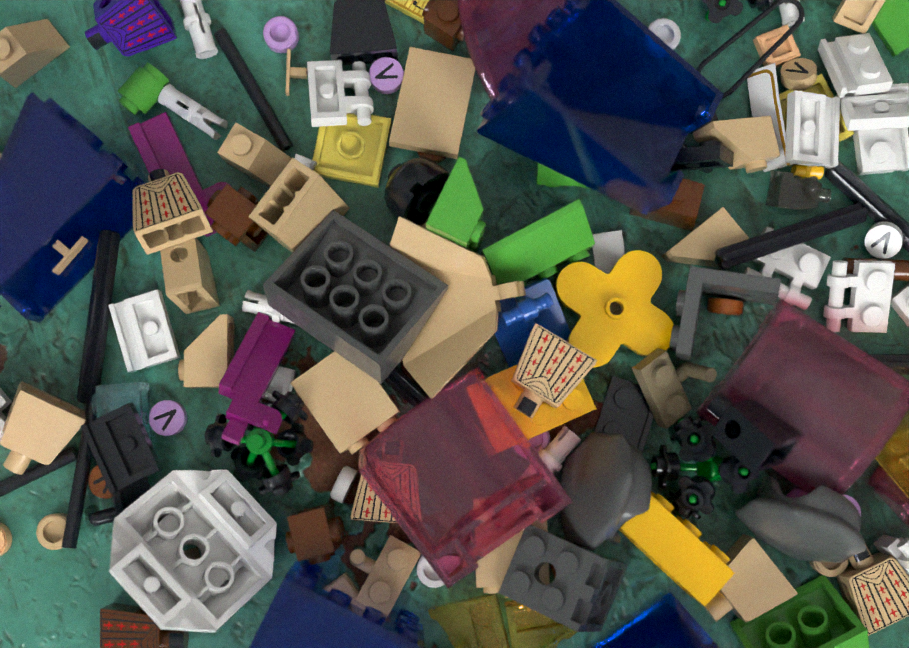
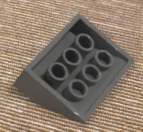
(355, 295)

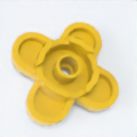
(631, 285)

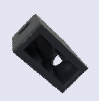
(361, 32)
(753, 433)

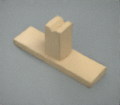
(293, 72)
(69, 254)

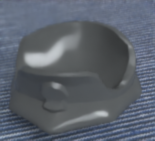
(607, 488)
(806, 527)

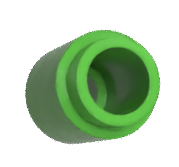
(142, 89)

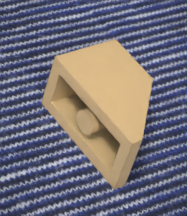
(28, 49)
(749, 138)
(253, 155)
(701, 243)
(208, 355)

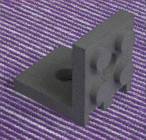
(718, 284)
(582, 585)

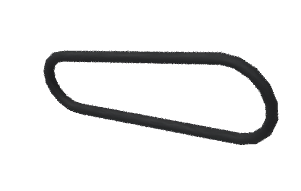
(744, 30)

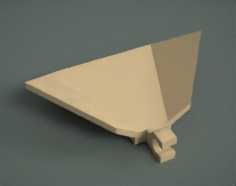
(465, 313)

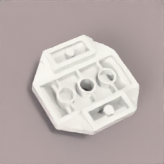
(202, 511)

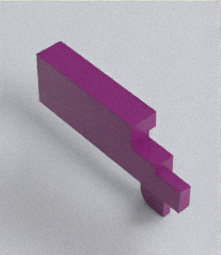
(163, 149)
(251, 375)

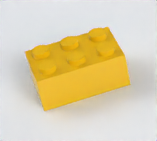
(547, 417)
(677, 550)

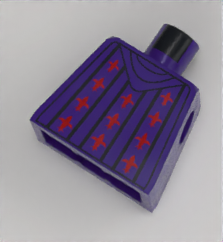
(131, 25)

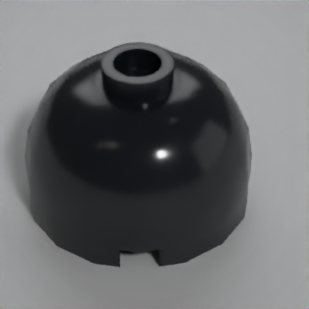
(414, 189)

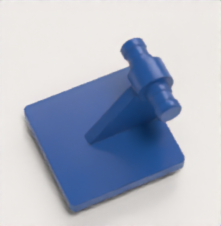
(521, 314)

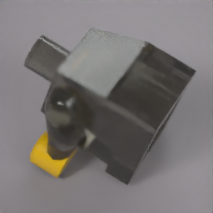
(797, 189)

